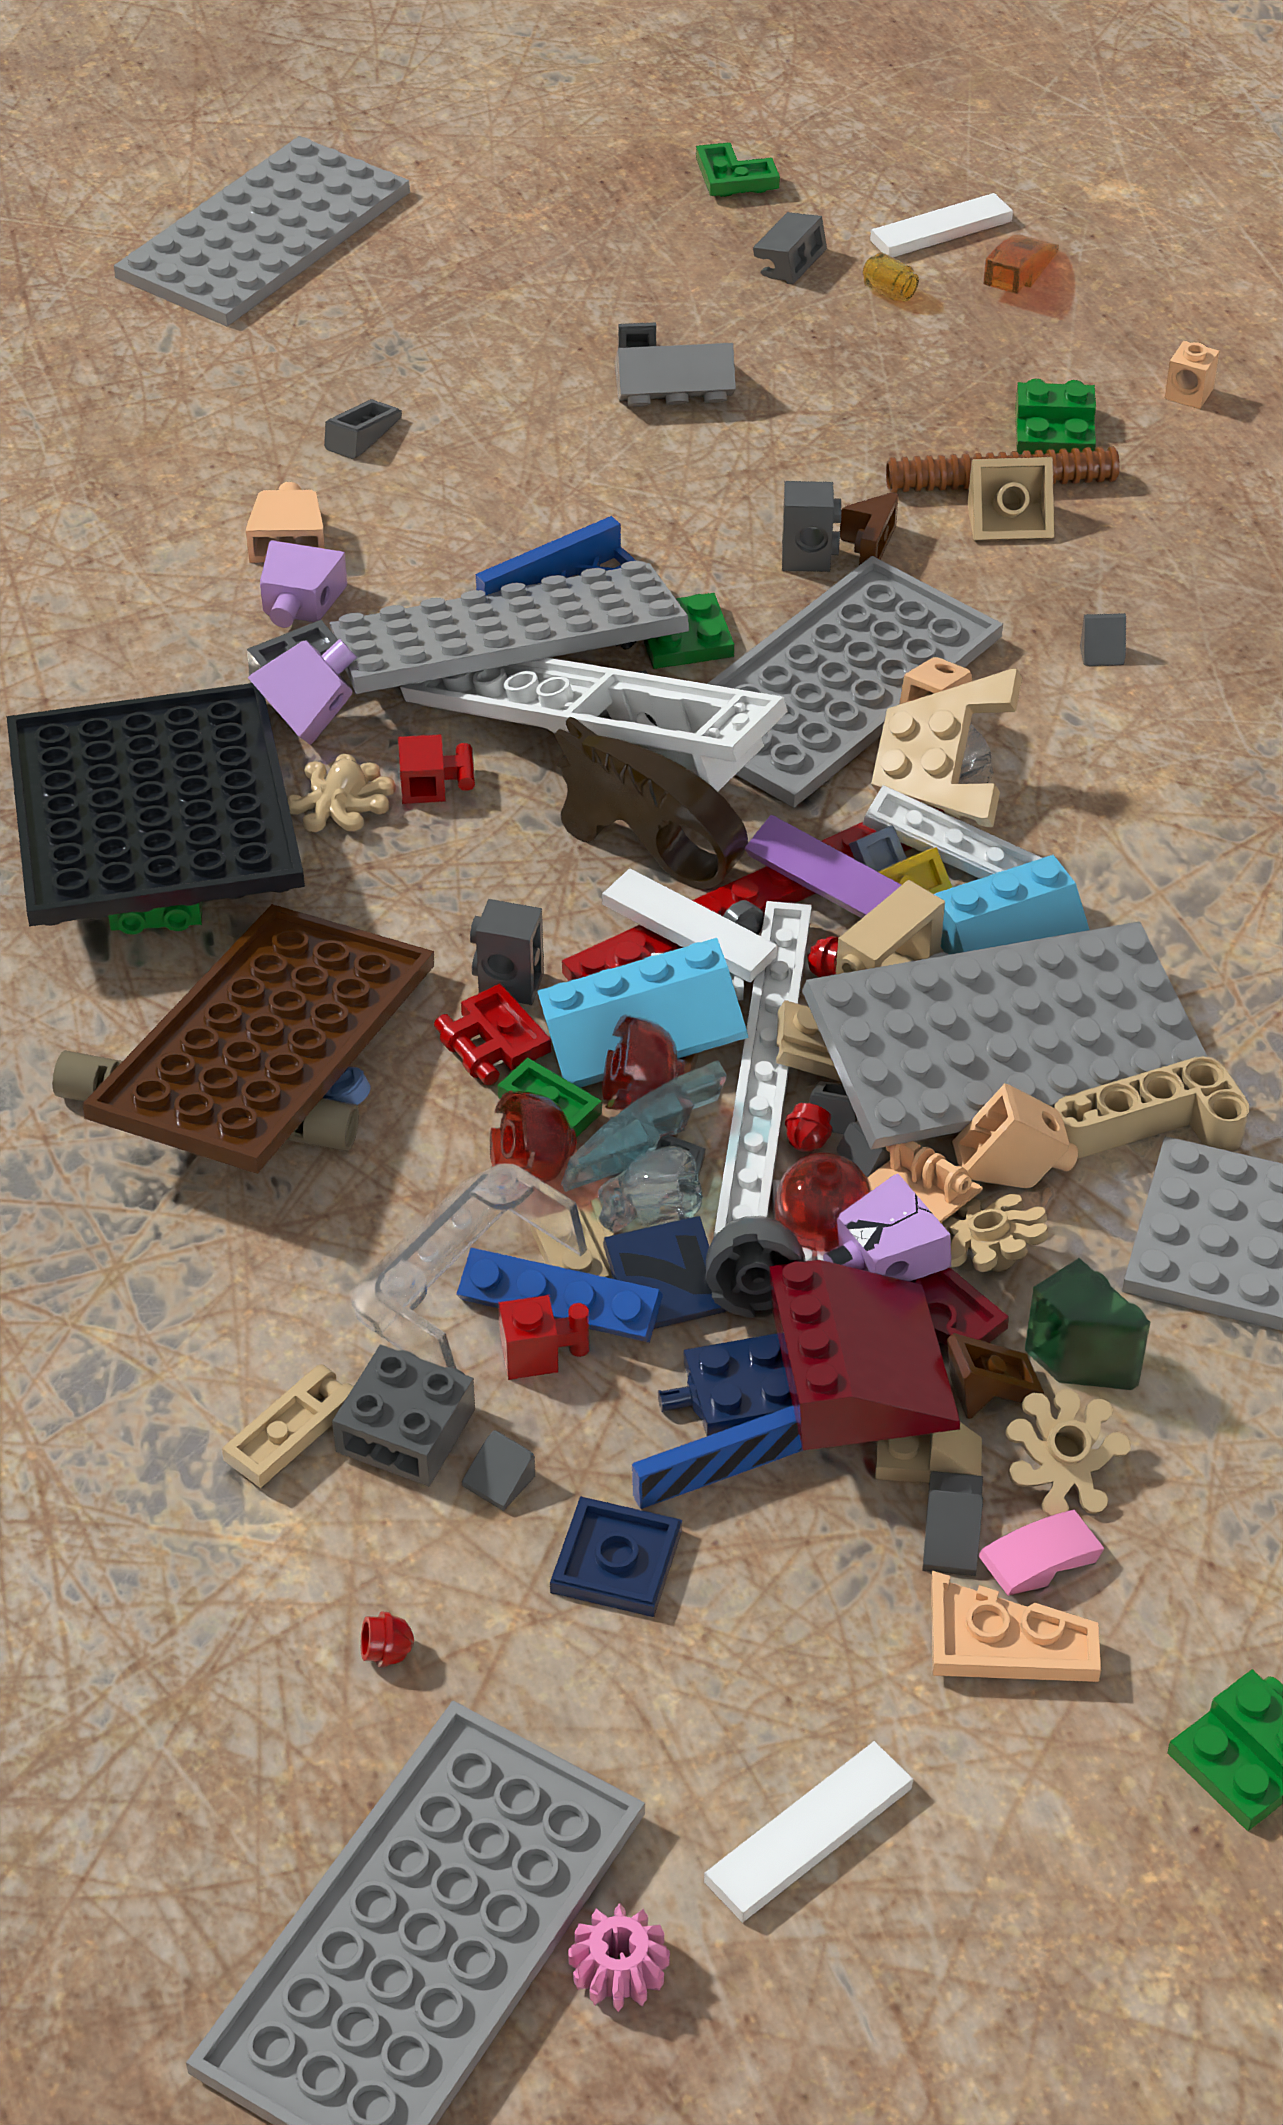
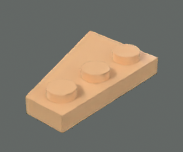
(1002, 1639)

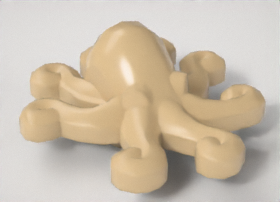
(342, 794)
(996, 1233)
(1065, 1449)

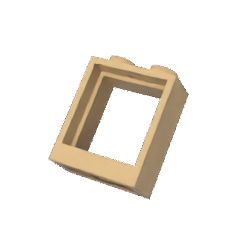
(896, 931)

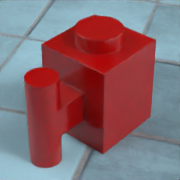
(425, 768)
(533, 1336)

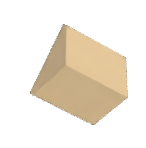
(1011, 498)

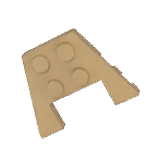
(927, 742)

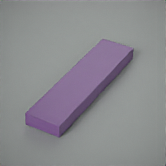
(819, 867)

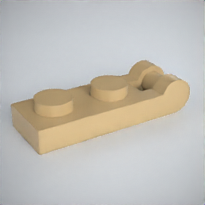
(287, 1426)

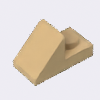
(917, 1455)

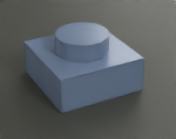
(878, 849)

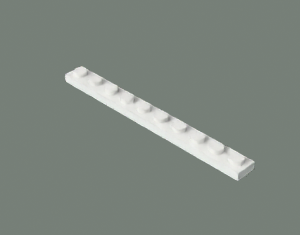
(761, 1080)

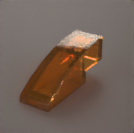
(1018, 262)

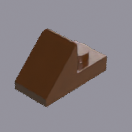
(870, 525)
(988, 1370)

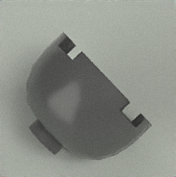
(741, 1261)

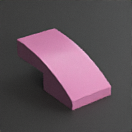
(1039, 1550)

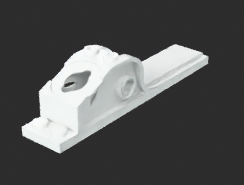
(697, 723)

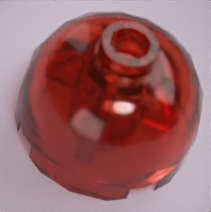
(639, 1063)
(532, 1135)
(814, 1196)

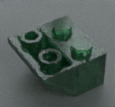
(1086, 1330)

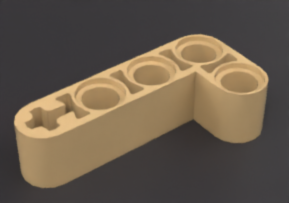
(1155, 1102)

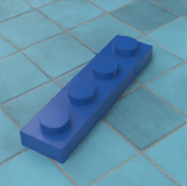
(612, 1304)

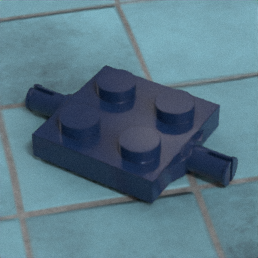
(732, 1383)

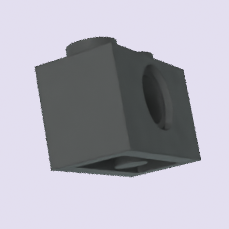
(808, 526)
(509, 949)

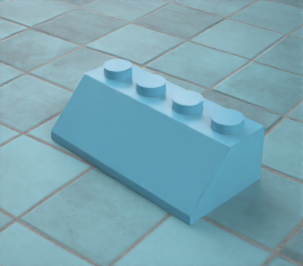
(680, 990)

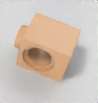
(1191, 374)

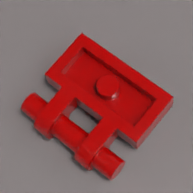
(503, 1026)

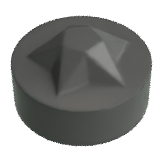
(746, 915)

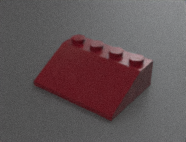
(859, 1355)

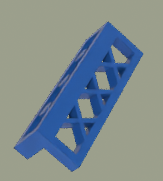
(561, 557)

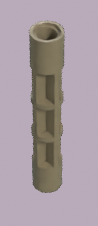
(328, 1124)

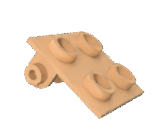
(930, 1176)

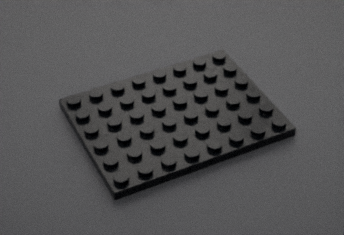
(150, 804)

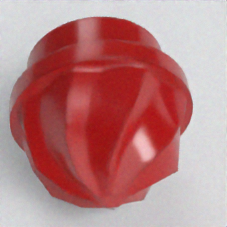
(823, 957)
(808, 1127)
(385, 1639)

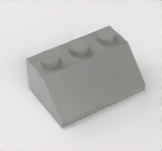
(675, 373)

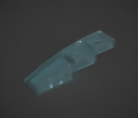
(643, 1125)

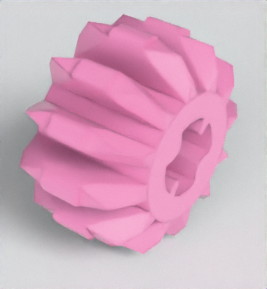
(620, 1976)

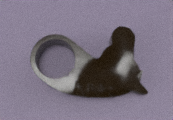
(654, 797)

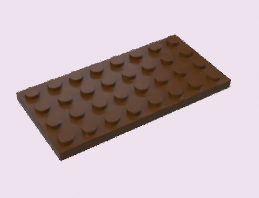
(260, 1038)

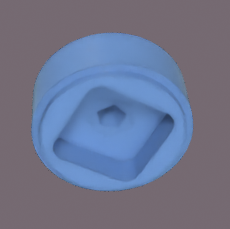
(350, 1087)

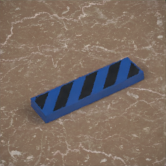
(715, 1457)

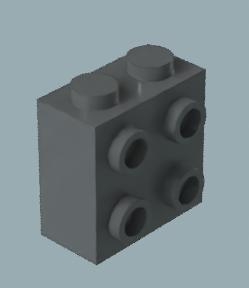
(404, 1414)

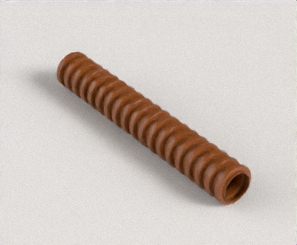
(956, 471)

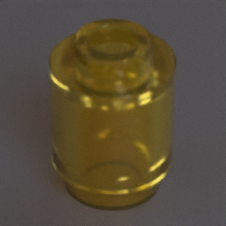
(890, 277)

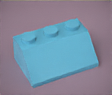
(1012, 907)

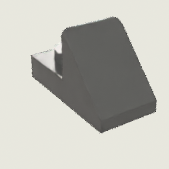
(953, 1523)

